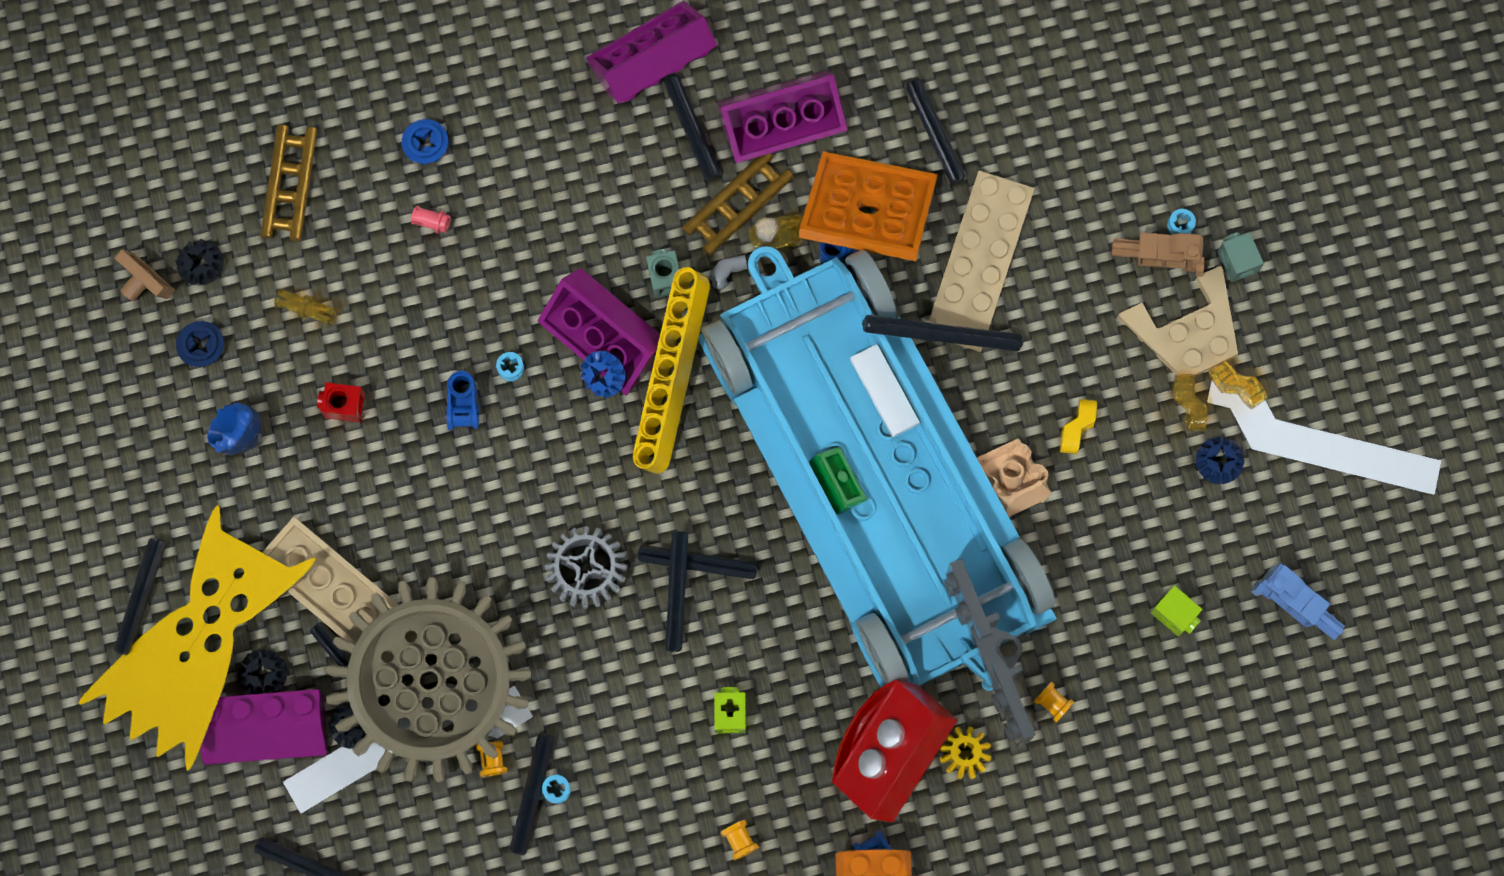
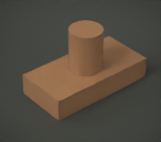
(141, 277)

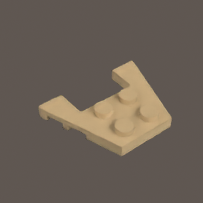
(1195, 340)

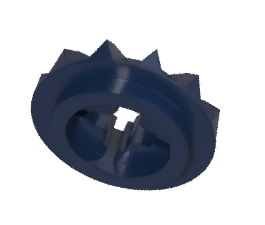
(186, 344)
(1209, 469)

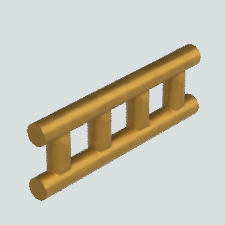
(299, 197)
(736, 220)

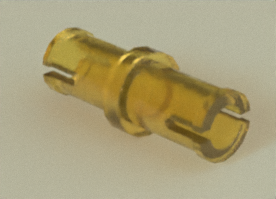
(305, 306)

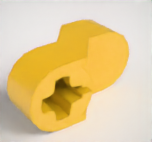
(1072, 431)

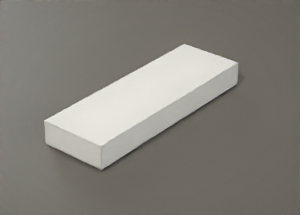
(884, 391)

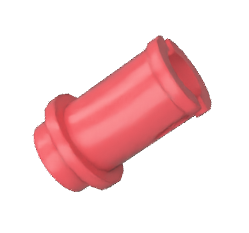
(430, 219)

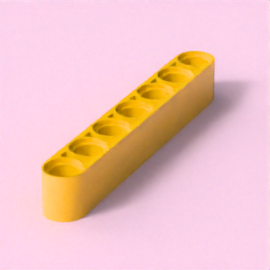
(676, 384)

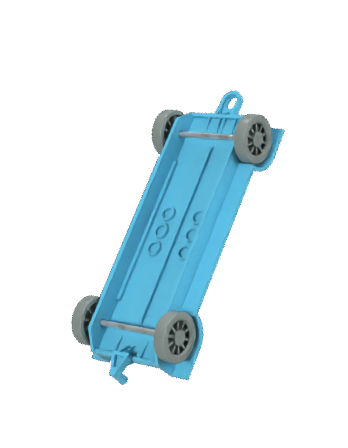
(925, 490)

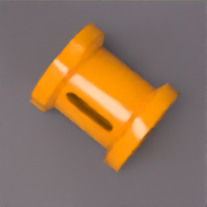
(1053, 702)
(492, 766)
(739, 839)

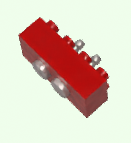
(888, 757)

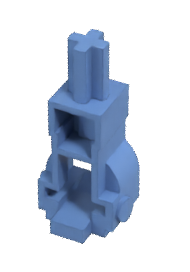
(1297, 599)

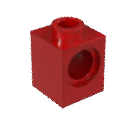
(350, 411)

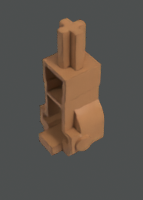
(1163, 250)

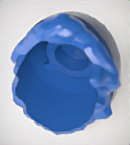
(235, 429)

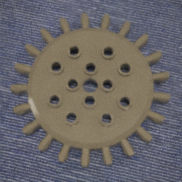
(434, 624)

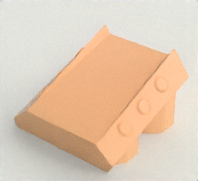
(1015, 476)

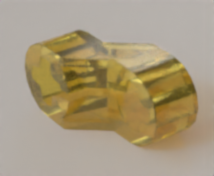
(776, 232)
(1230, 382)
(1185, 395)

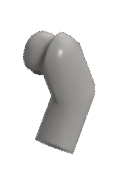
(724, 268)

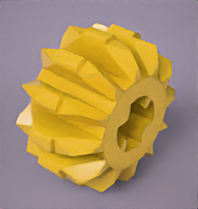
(976, 753)

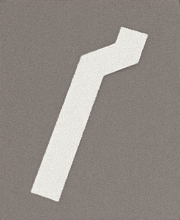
(1328, 449)
(345, 767)

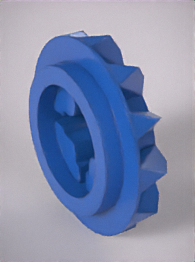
(421, 130)
(614, 377)

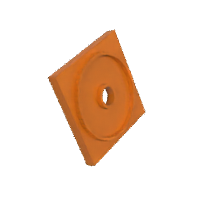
(849, 183)

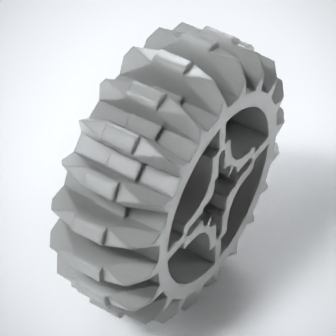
(597, 572)

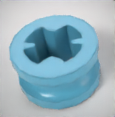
(1183, 214)
(507, 375)
(551, 797)

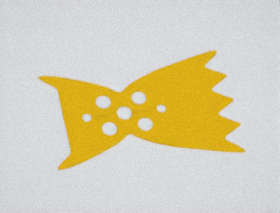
(184, 694)

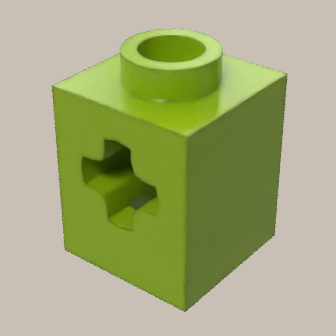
(1177, 612)
(726, 724)

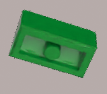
(837, 480)

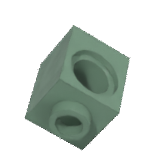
(1240, 256)
(661, 258)

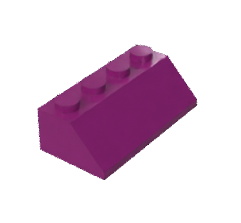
(652, 51)
(782, 116)
(594, 320)
(266, 728)

